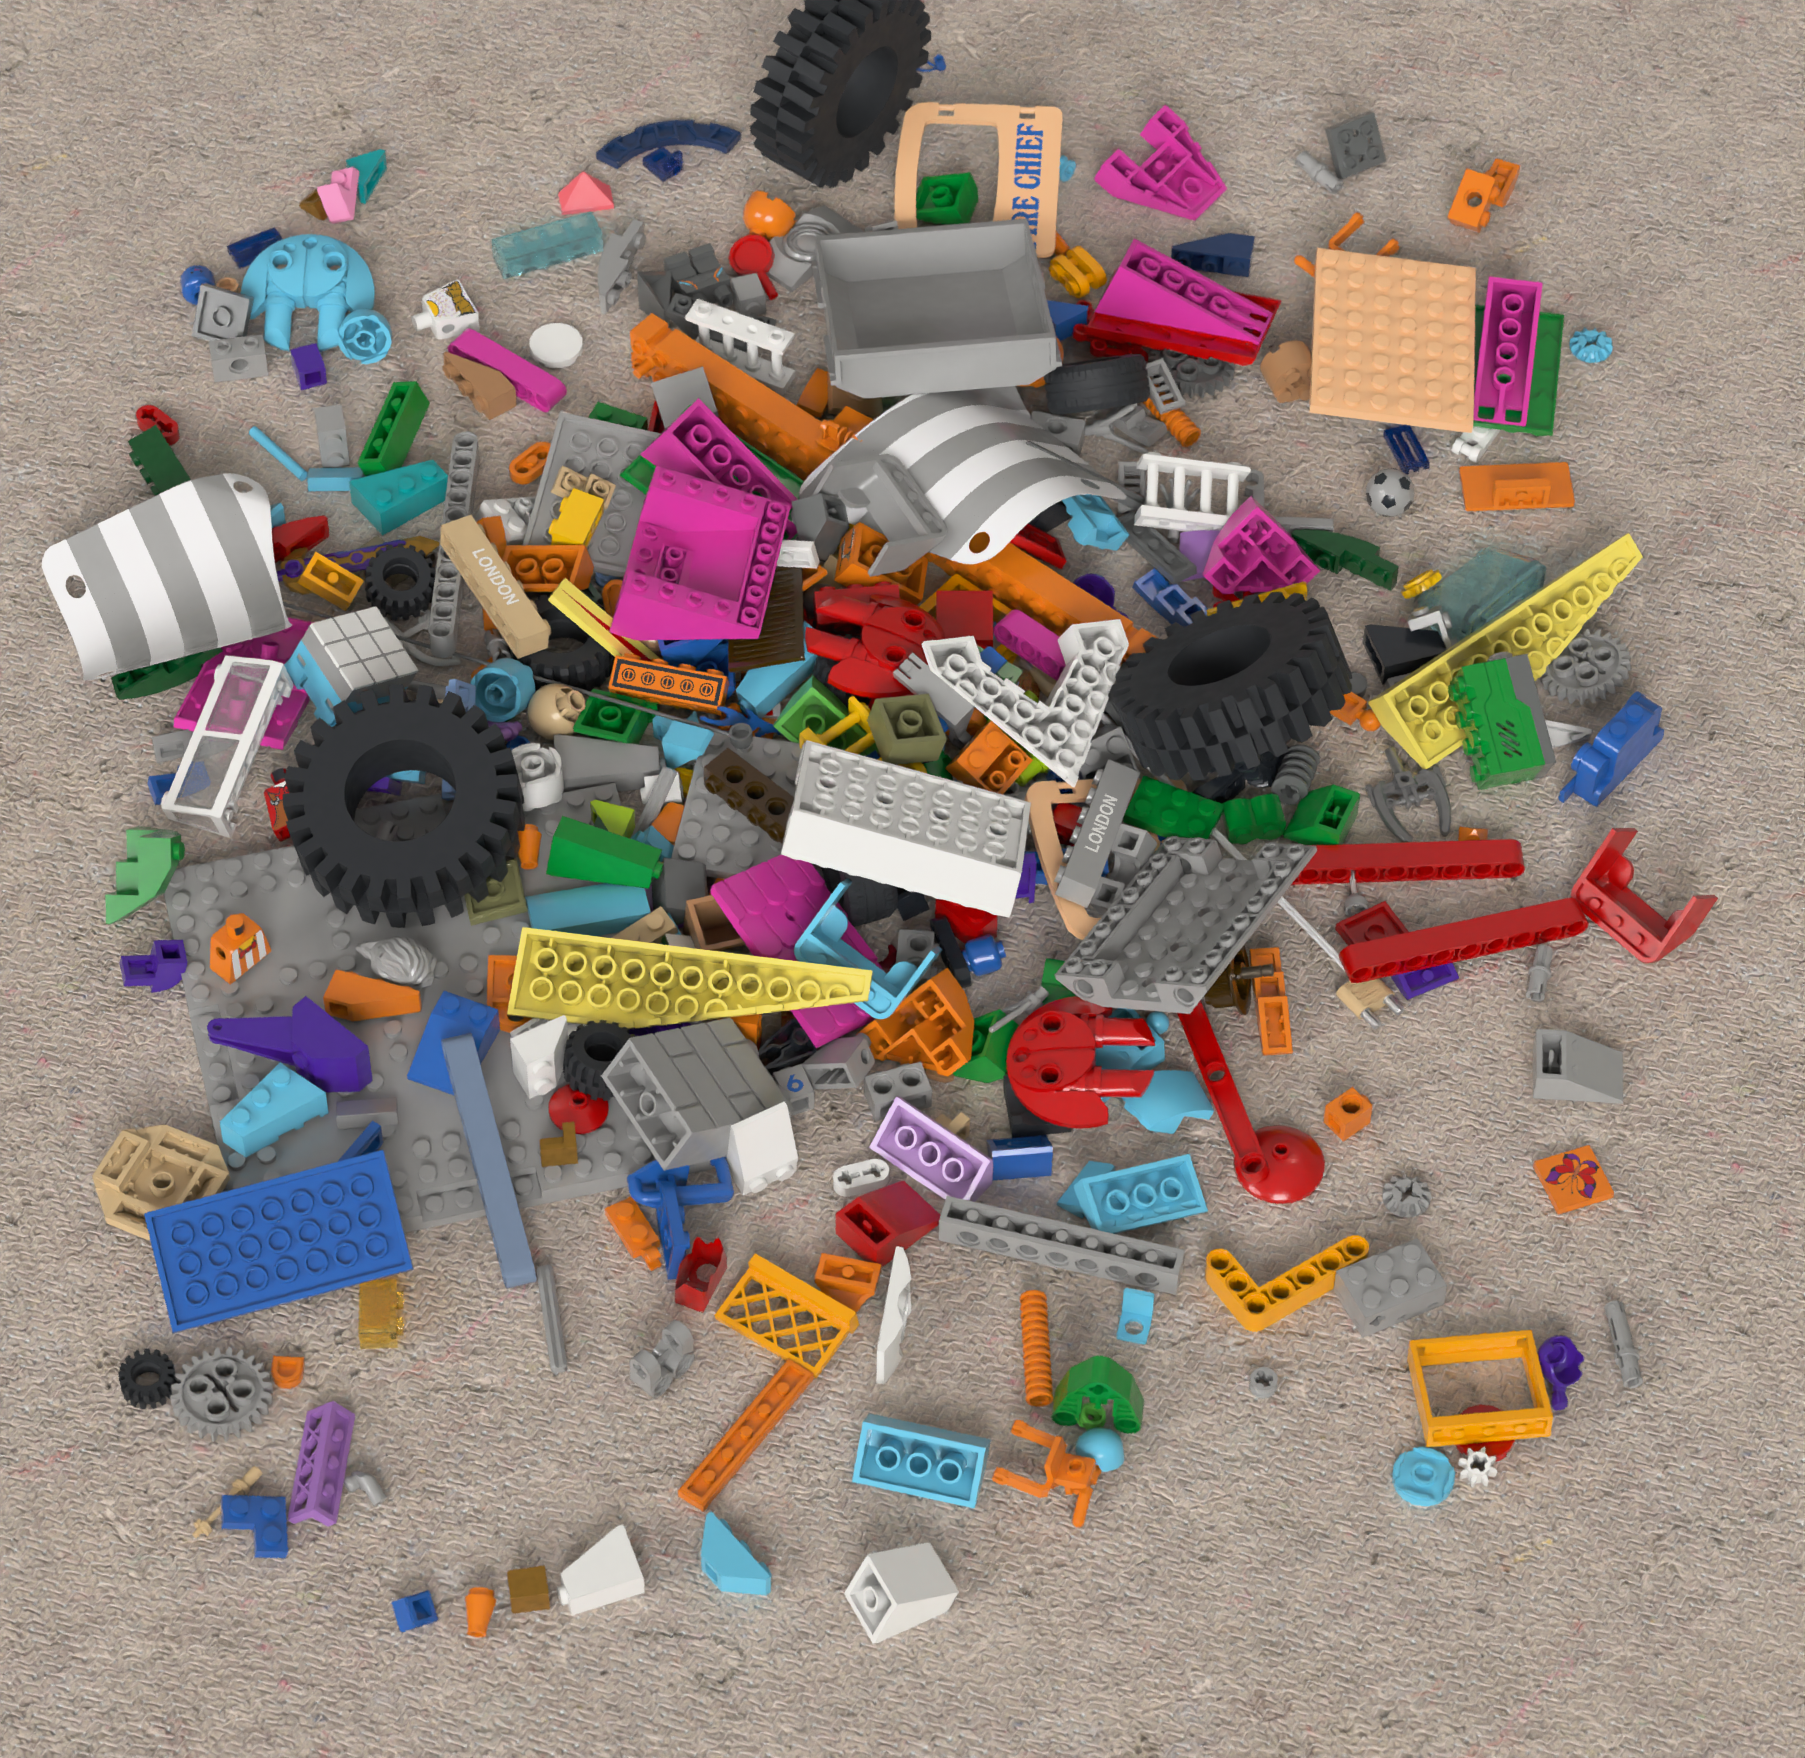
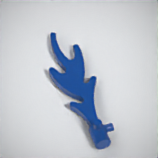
(734, 717)

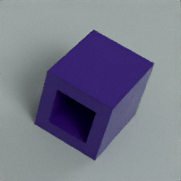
(308, 366)

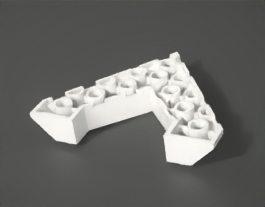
(1064, 725)

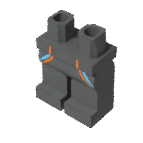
(699, 275)

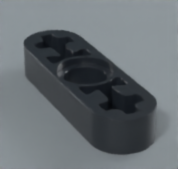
(951, 952)

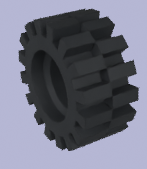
(142, 1364)

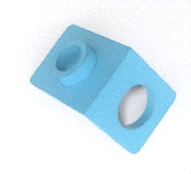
(1136, 1307)

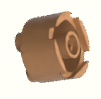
(1288, 371)

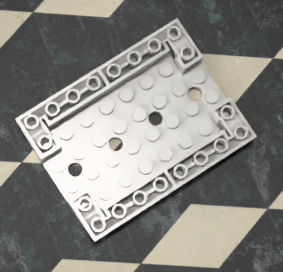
(963, 859)

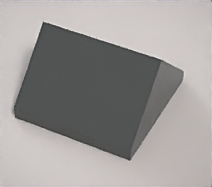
(677, 884)

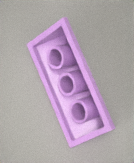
(932, 1153)

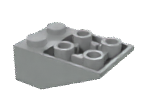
(1575, 1068)

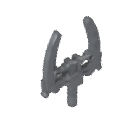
(1406, 786)

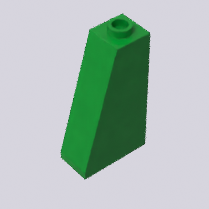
(601, 856)

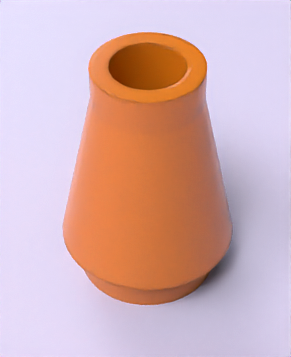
(529, 846)
(479, 1609)

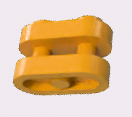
(1077, 272)

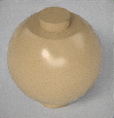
(555, 710)

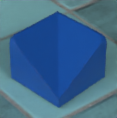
(414, 1611)

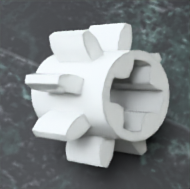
(1474, 1475)

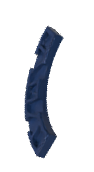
(667, 134)

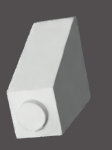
(602, 1574)

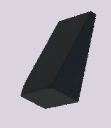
(1222, 788)

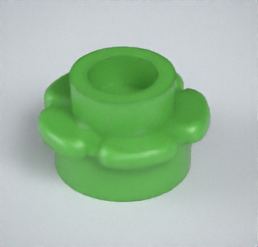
(1098, 1415)

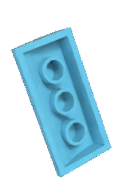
(588, 909)
(1141, 1195)

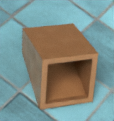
(709, 925)

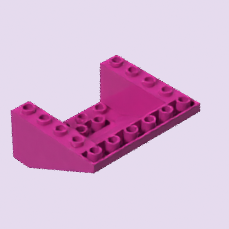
(699, 561)

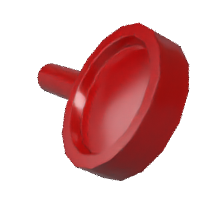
(754, 255)

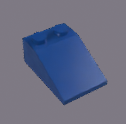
(451, 1018)

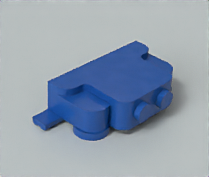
(1615, 750)

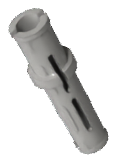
(1626, 1355)

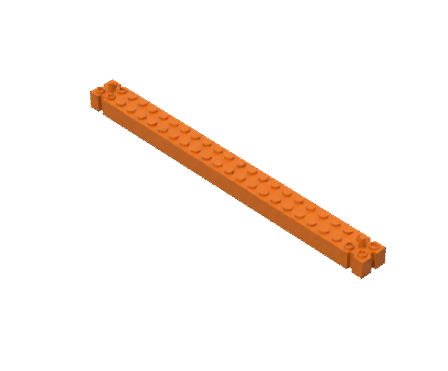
(789, 438)

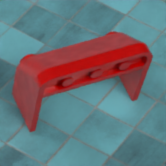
(1624, 915)

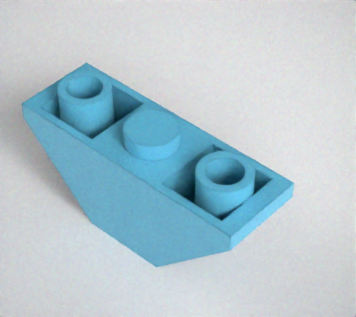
(730, 1561)

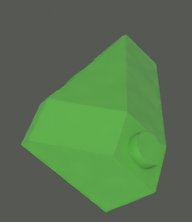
(819, 710)

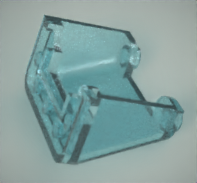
(1484, 588)

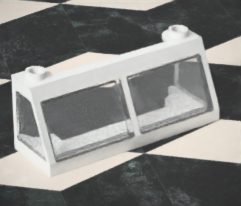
(225, 743)

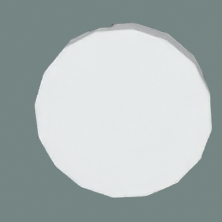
(556, 345)

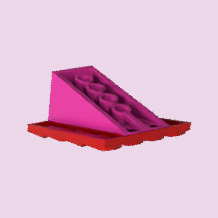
(1180, 310)

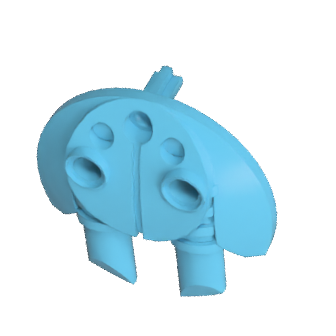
(307, 283)

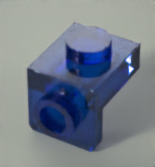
(664, 163)

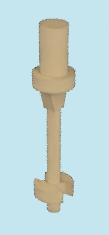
(240, 1487)

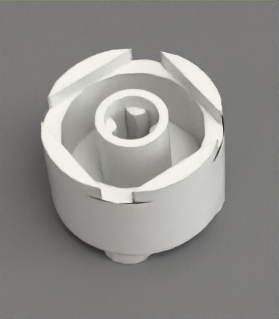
(539, 775)

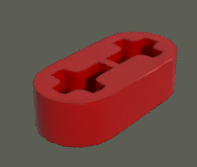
(162, 421)

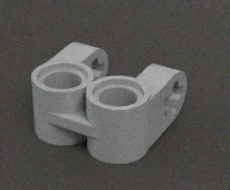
(669, 1359)

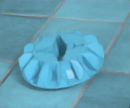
(1591, 353)

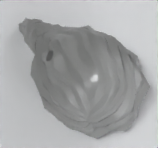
(400, 961)

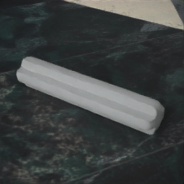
(656, 799)

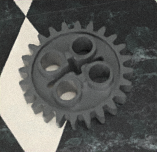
(1195, 374)

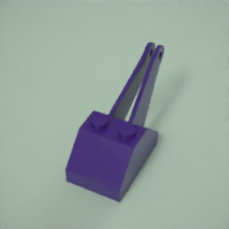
(308, 1040)

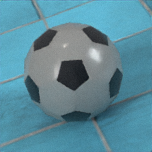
(1390, 492)

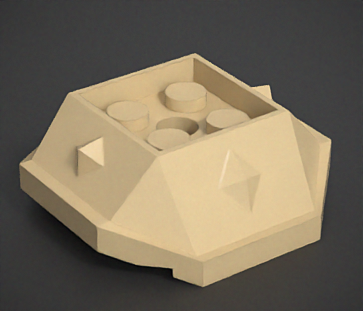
(152, 1159)

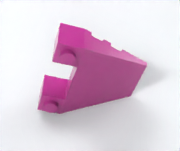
(1172, 178)

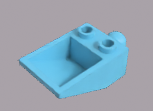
(1135, 1056)

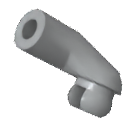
(367, 1483)

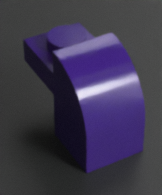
(159, 969)

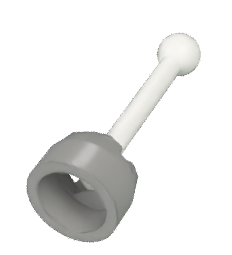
(1354, 899)

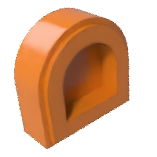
(287, 1371)

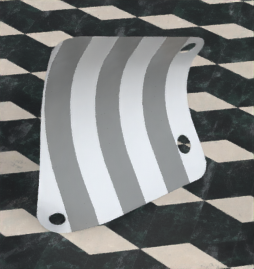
(970, 465)
(170, 577)

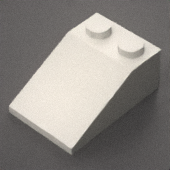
(762, 1149)

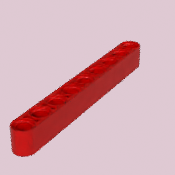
(1414, 861)
(1463, 940)

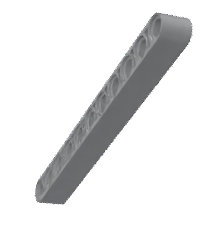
(448, 581)

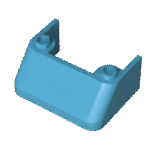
(823, 946)

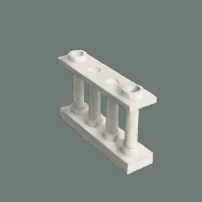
(753, 332)
(1178, 517)

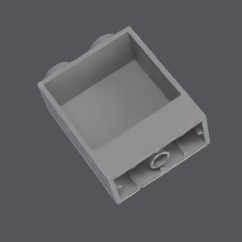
(690, 1088)

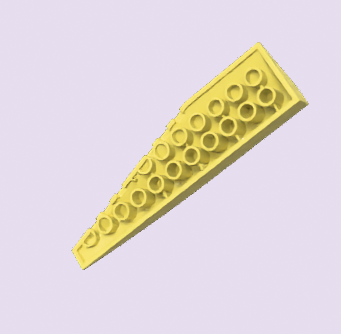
(1541, 625)
(664, 983)

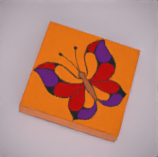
(1573, 1179)

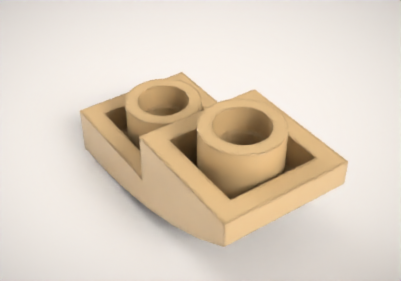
(594, 485)

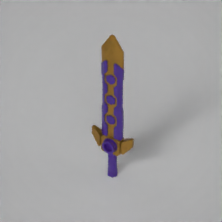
(351, 560)

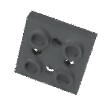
(1342, 139)

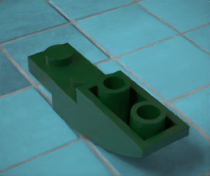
(1338, 551)
(160, 676)

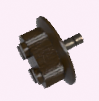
(1234, 984)

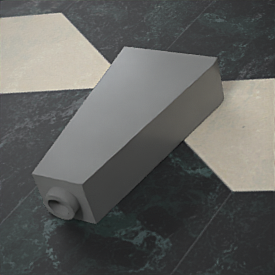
(603, 762)

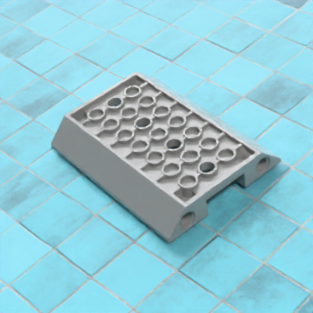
(1179, 924)

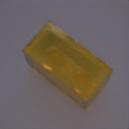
(378, 1314)

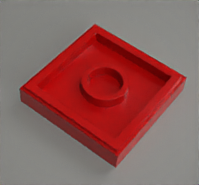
(1370, 924)

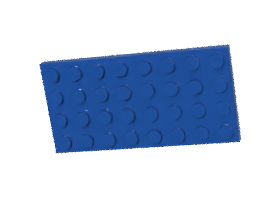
(278, 1241)

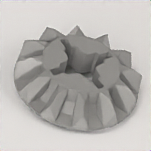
(1414, 1204)

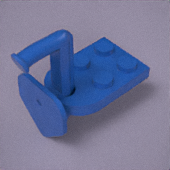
(669, 1194)

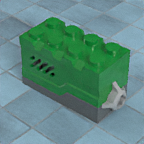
(1502, 721)

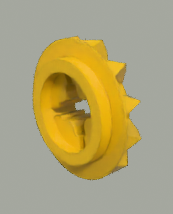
(1420, 583)

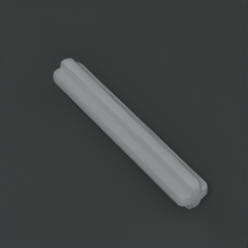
(551, 1319)

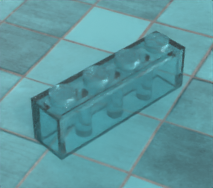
(547, 245)

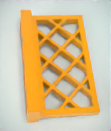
(796, 1292)

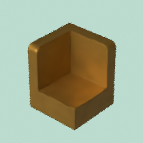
(560, 1150)
(528, 1589)

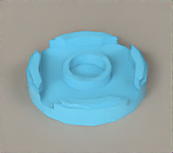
(1423, 1476)

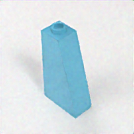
(769, 685)

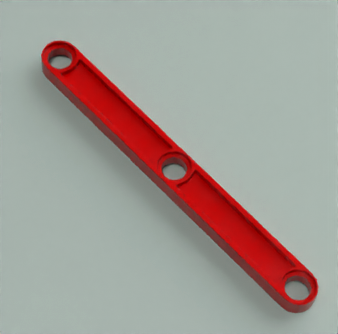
(1224, 1093)

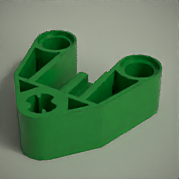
(1099, 1380)

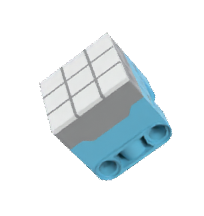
(348, 657)

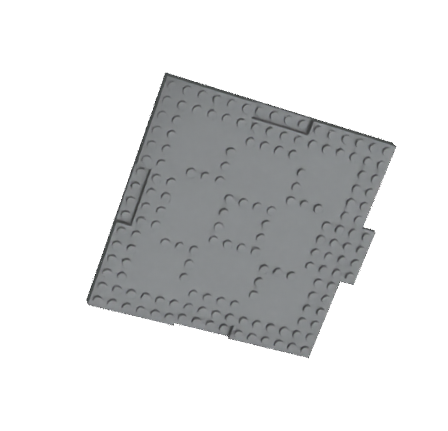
(307, 945)

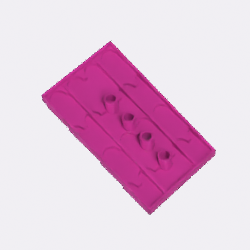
(274, 647)
(771, 911)

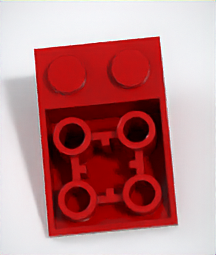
(883, 1220)

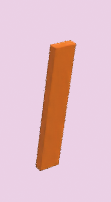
(745, 1435)

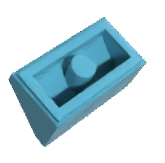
(332, 478)
(1069, 1199)

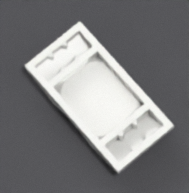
(894, 1318)

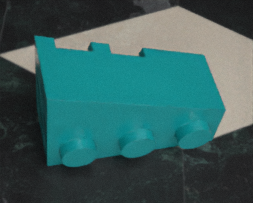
(399, 494)

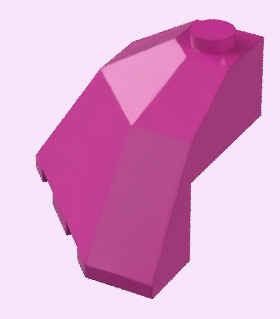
(1256, 554)

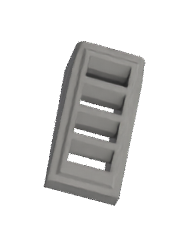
(1159, 367)
(1128, 468)

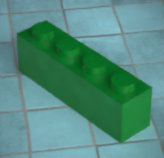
(394, 429)

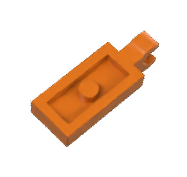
(635, 1231)

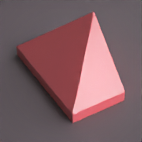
(585, 195)

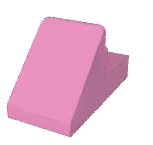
(340, 195)

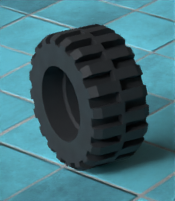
(579, 668)

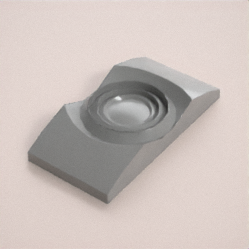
(798, 247)

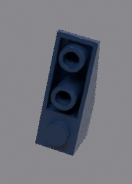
(1217, 254)

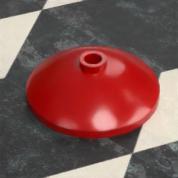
(1290, 1174)

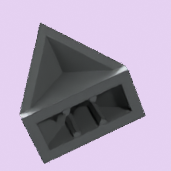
(655, 293)

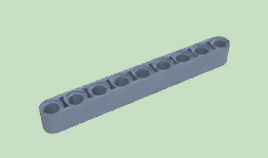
(488, 1161)

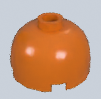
(767, 216)

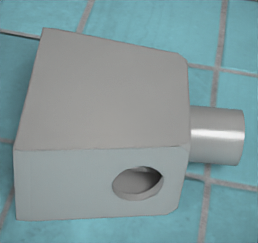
(840, 1063)

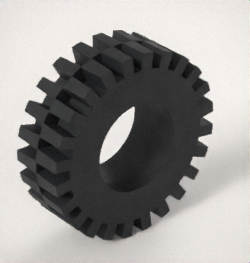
(838, 85)
(1232, 686)
(389, 740)

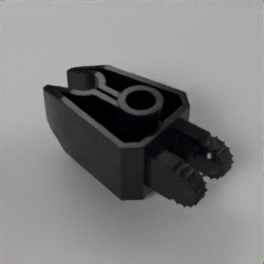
(787, 1047)

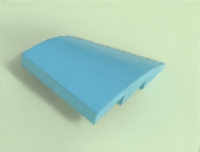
(1168, 1100)

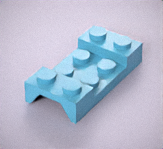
(1094, 522)

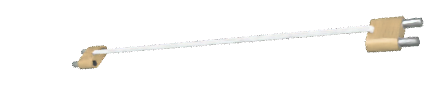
(1359, 997)

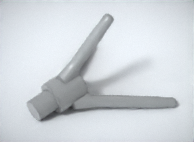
(1106, 428)
(1027, 1005)

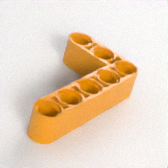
(1286, 1285)

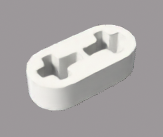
(860, 1177)

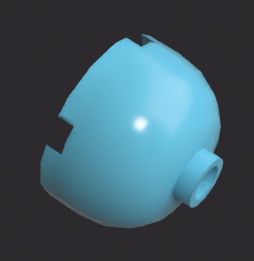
(365, 336)

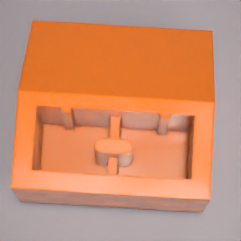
(989, 760)

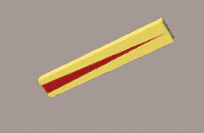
(596, 622)

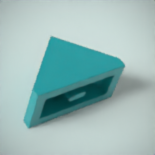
(371, 169)

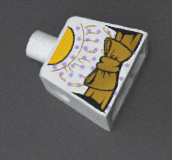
(447, 312)

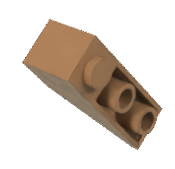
(483, 385)

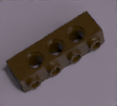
(749, 793)

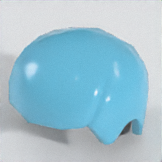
(1103, 1446)

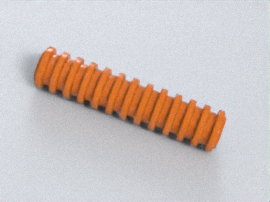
(1176, 422)
(1036, 1348)

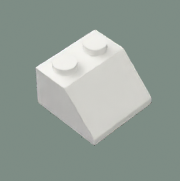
(540, 1056)

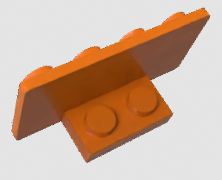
(1516, 486)

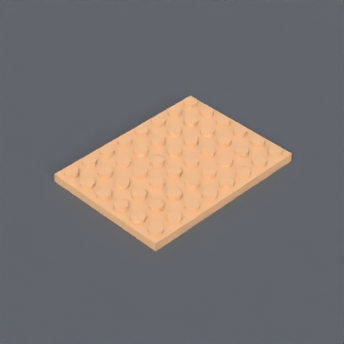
(1393, 340)

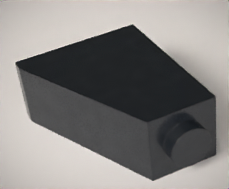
(1400, 650)

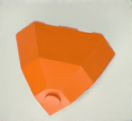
(927, 1027)

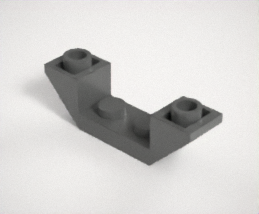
(680, 307)

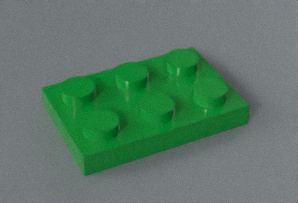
(1172, 811)

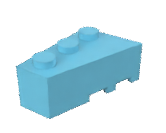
(271, 1109)

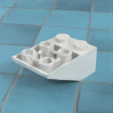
(514, 515)

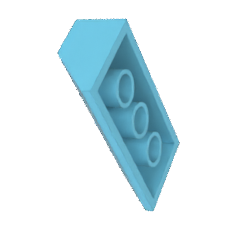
(921, 1460)

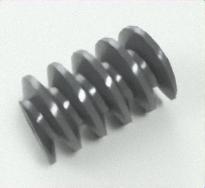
(1295, 773)

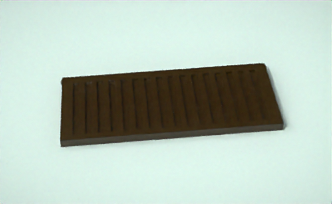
(782, 627)

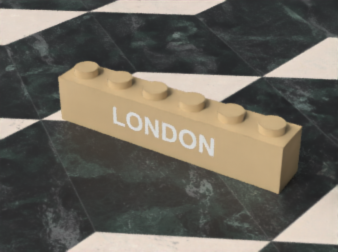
(495, 586)

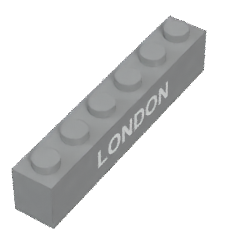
(1097, 833)

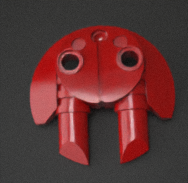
(889, 636)
(1071, 1061)

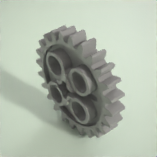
(1588, 668)
(198, 1409)

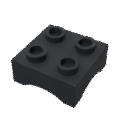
(1022, 1121)

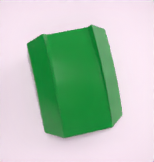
(946, 199)

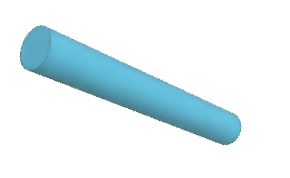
(278, 453)

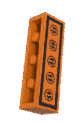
(669, 684)

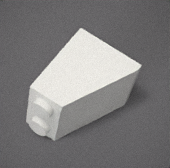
(900, 1590)

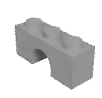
(1131, 852)

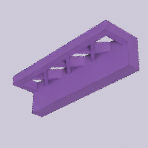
(327, 1462)

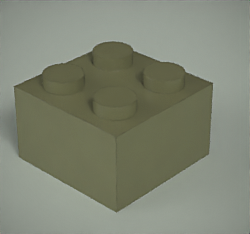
(906, 729)

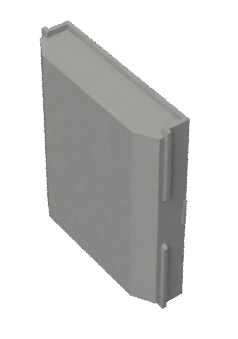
(934, 309)

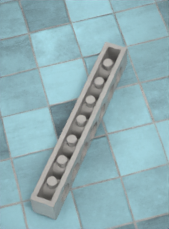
(1061, 1245)

